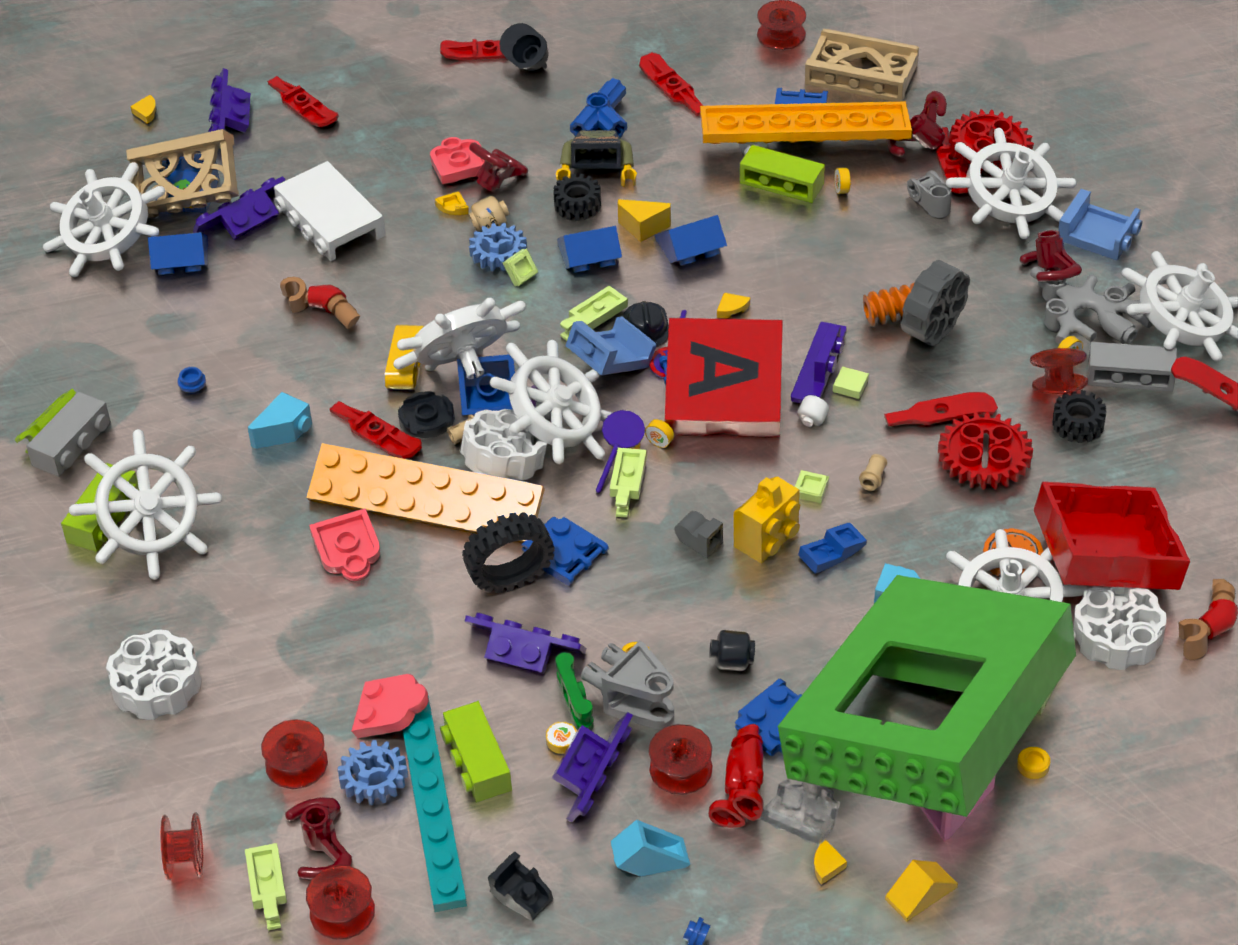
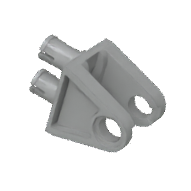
(632, 685)

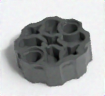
(935, 302)

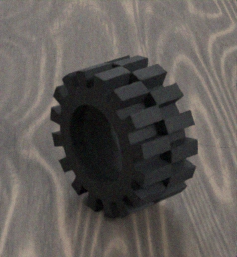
(577, 207)
(1075, 427)

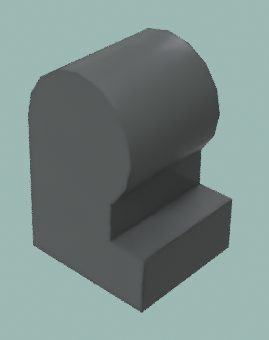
(697, 531)

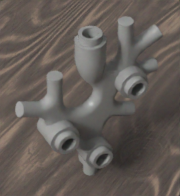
(1066, 299)

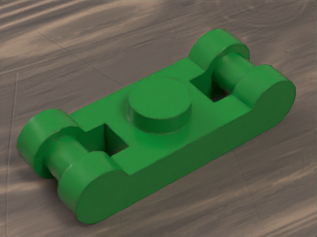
(574, 692)

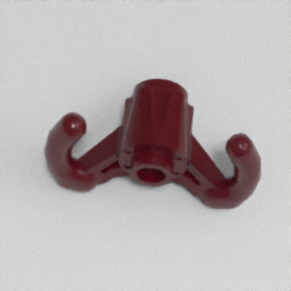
(924, 125)
(496, 167)
(1052, 257)
(319, 832)

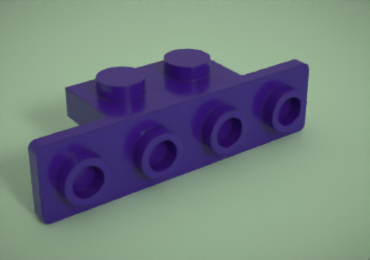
(229, 105)
(244, 214)
(819, 361)
(521, 647)
(585, 762)

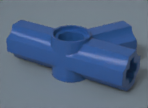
(600, 110)

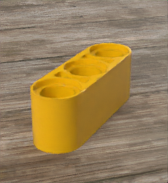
(407, 377)

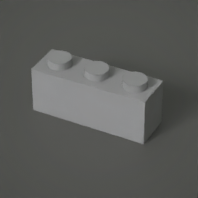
(1131, 366)
(68, 434)

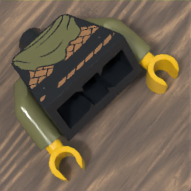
(597, 150)

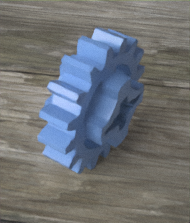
(496, 245)
(372, 772)

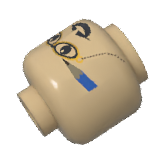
(488, 212)

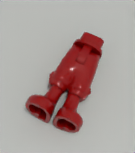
(742, 781)

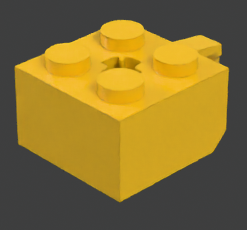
(767, 519)

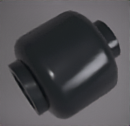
(732, 650)

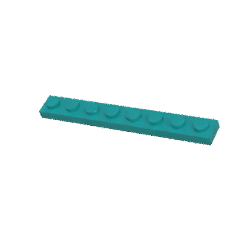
(434, 813)

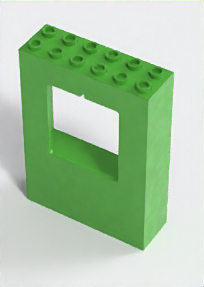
(971, 640)

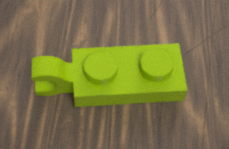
(36, 426)

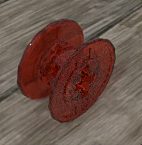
(781, 24)
(1059, 370)
(680, 759)
(290, 770)
(181, 846)
(340, 902)

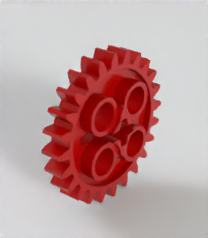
(978, 132)
(962, 450)

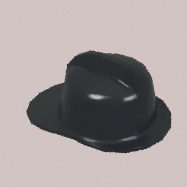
(524, 47)
(649, 319)

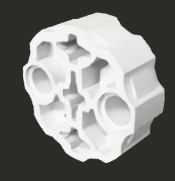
(498, 452)
(1119, 626)
(153, 674)

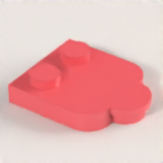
(455, 160)
(347, 544)
(389, 705)

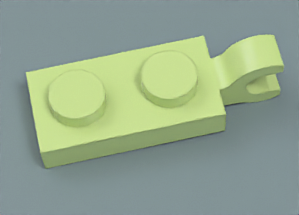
(595, 310)
(627, 478)
(266, 881)

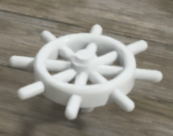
(1010, 182)
(104, 219)
(1185, 305)
(460, 336)
(553, 401)
(145, 504)
(1011, 562)

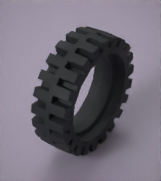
(499, 534)

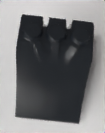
(519, 887)

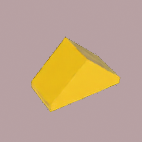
(644, 218)
(919, 888)

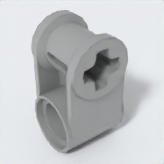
(931, 194)

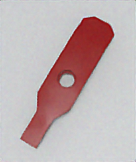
(471, 50)
(669, 81)
(309, 109)
(950, 167)
(1206, 379)
(954, 407)
(386, 437)

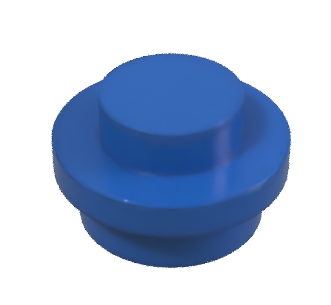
(191, 379)
(696, 932)

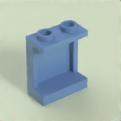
(1098, 228)
(613, 350)

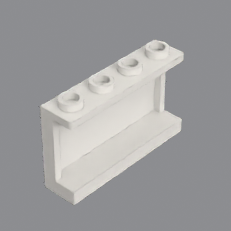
(327, 209)

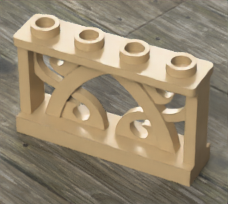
(871, 82)
(203, 143)

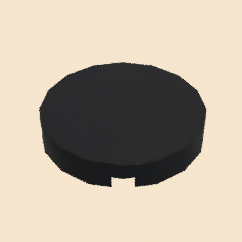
(426, 415)

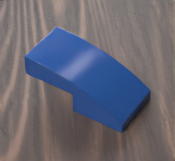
(836, 547)

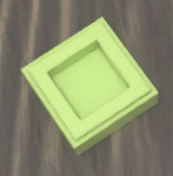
(520, 267)
(850, 382)
(812, 486)

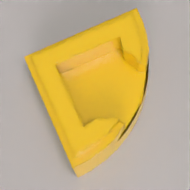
(145, 109)
(452, 204)
(732, 304)
(827, 862)

